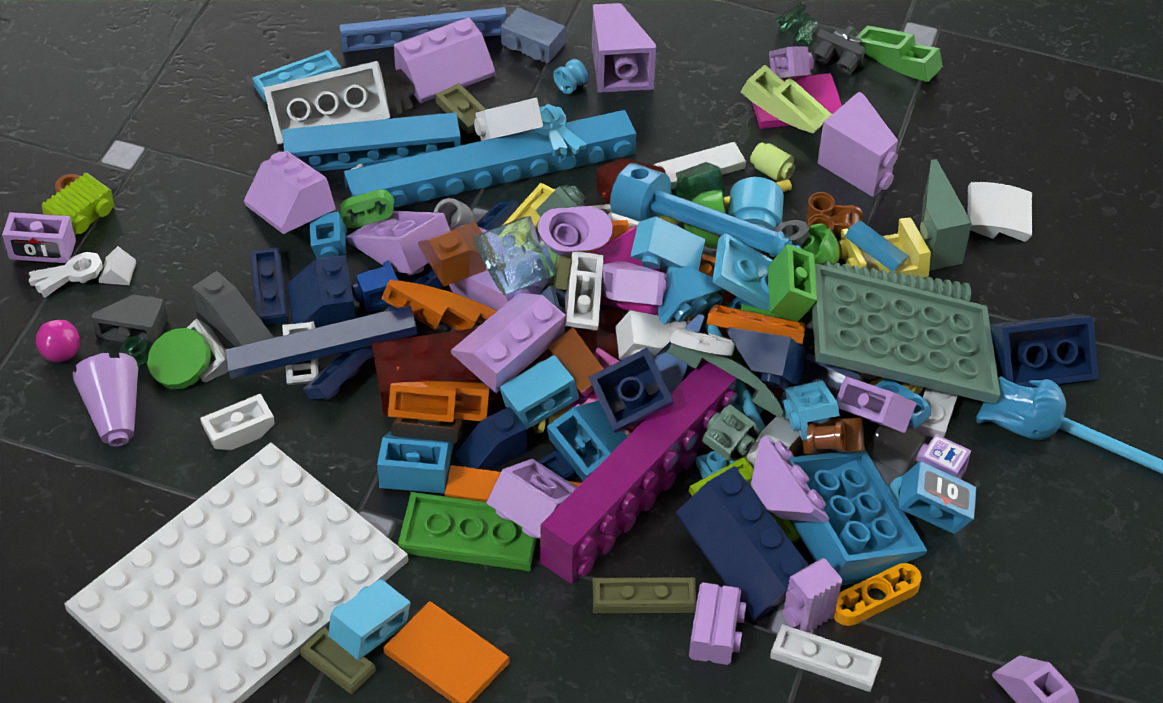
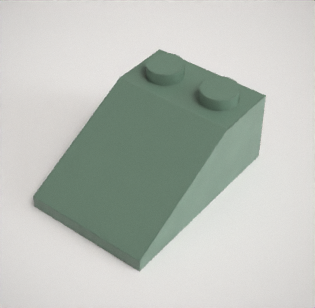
(943, 221)

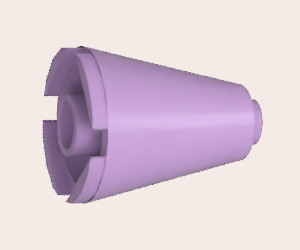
(109, 395)

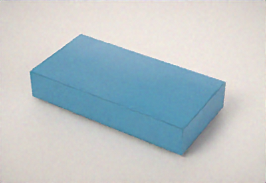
(876, 246)

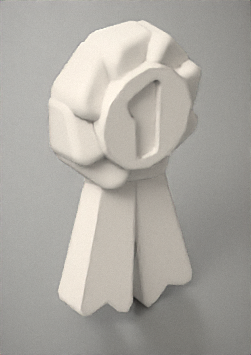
(78, 268)

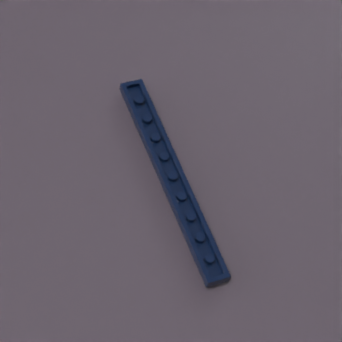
(348, 363)

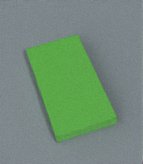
(464, 533)

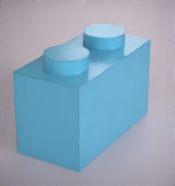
(666, 246)
(540, 391)
(368, 618)

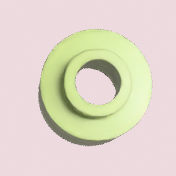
(773, 161)

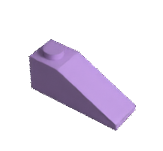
(791, 62)

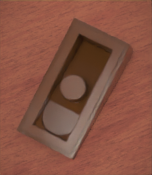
(577, 359)

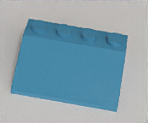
(865, 521)

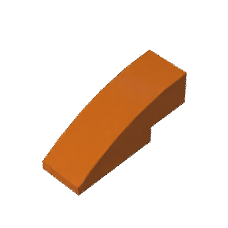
(439, 400)

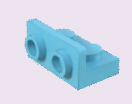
(808, 404)

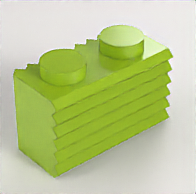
(82, 201)

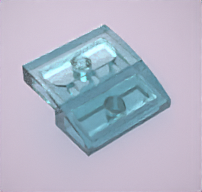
(515, 255)

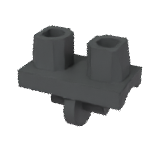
(842, 45)

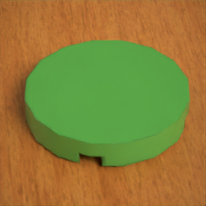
(178, 358)

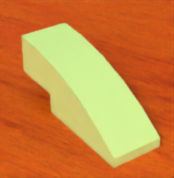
(785, 100)

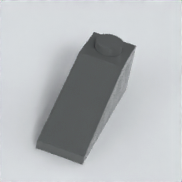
(228, 311)

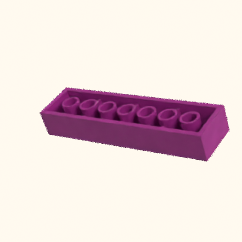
(634, 474)

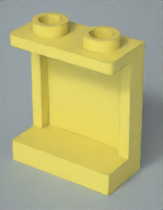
(907, 240)

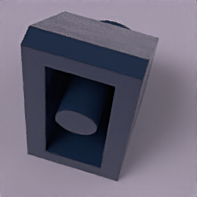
(494, 442)

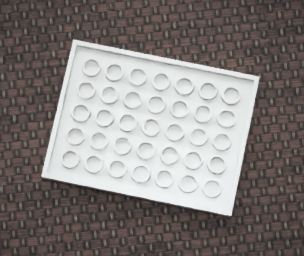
(235, 583)

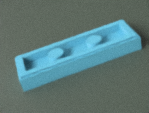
(308, 67)

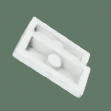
(1000, 209)

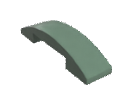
(763, 395)

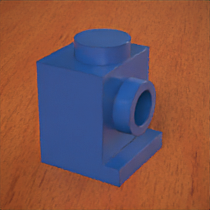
(372, 285)

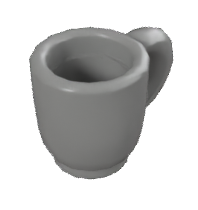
(455, 212)

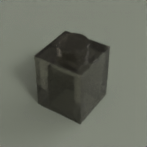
(897, 448)

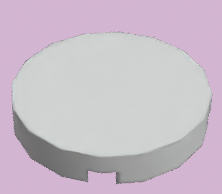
(702, 342)

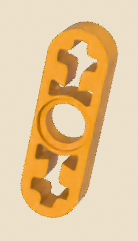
(884, 581)

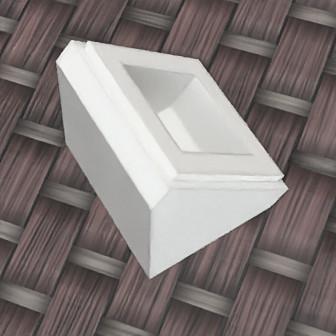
(117, 268)

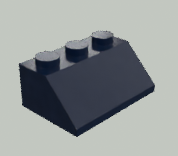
(1046, 349)

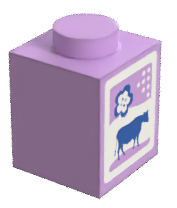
(945, 456)

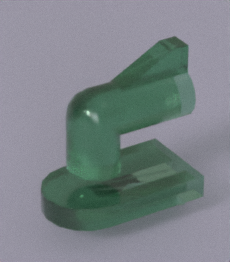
(804, 33)

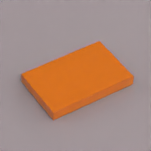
(751, 321)
(446, 655)

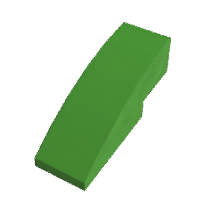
(900, 52)

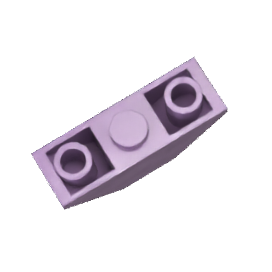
(632, 283)
(784, 486)
(1034, 682)

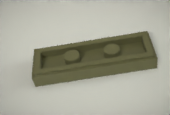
(644, 595)

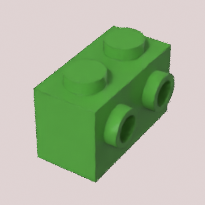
(792, 283)

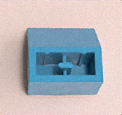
(584, 437)
(414, 464)

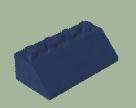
(742, 541)

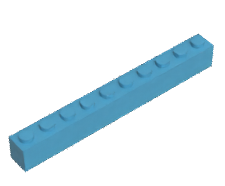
(492, 161)

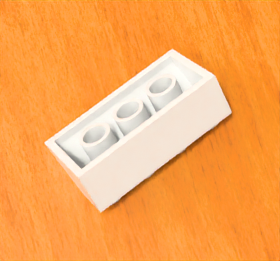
(328, 99)

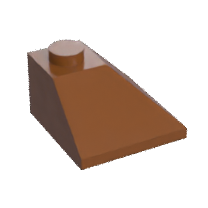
(454, 253)

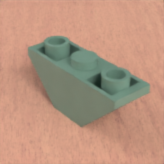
(562, 198)

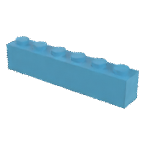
(371, 141)

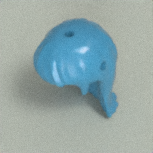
(1027, 410)

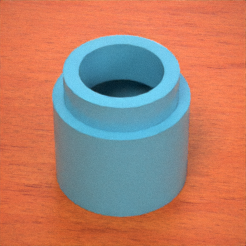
(757, 202)

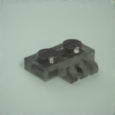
(397, 90)

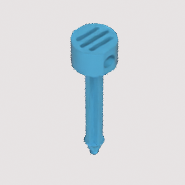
(646, 193)

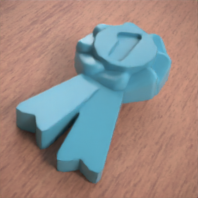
(559, 136)

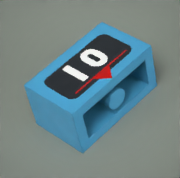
(937, 497)

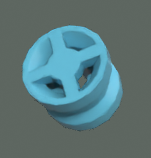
(571, 76)

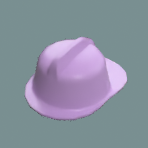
(574, 229)

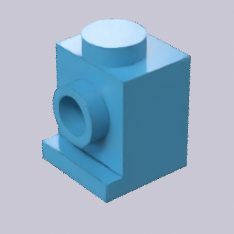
(330, 241)

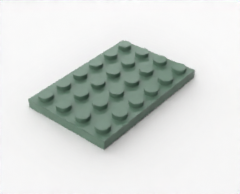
(904, 334)

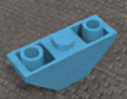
(688, 295)

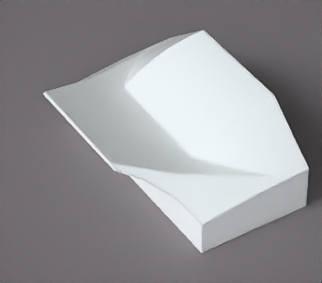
(238, 423)

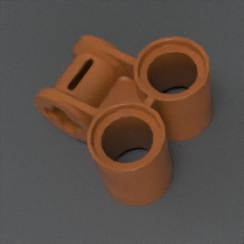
(823, 210)
(835, 436)

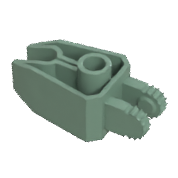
(731, 433)

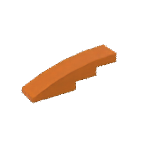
(437, 305)

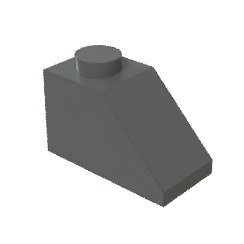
(131, 317)

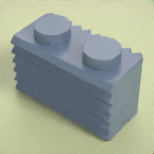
(533, 35)

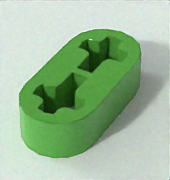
(366, 208)

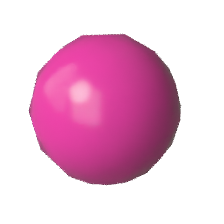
(58, 340)

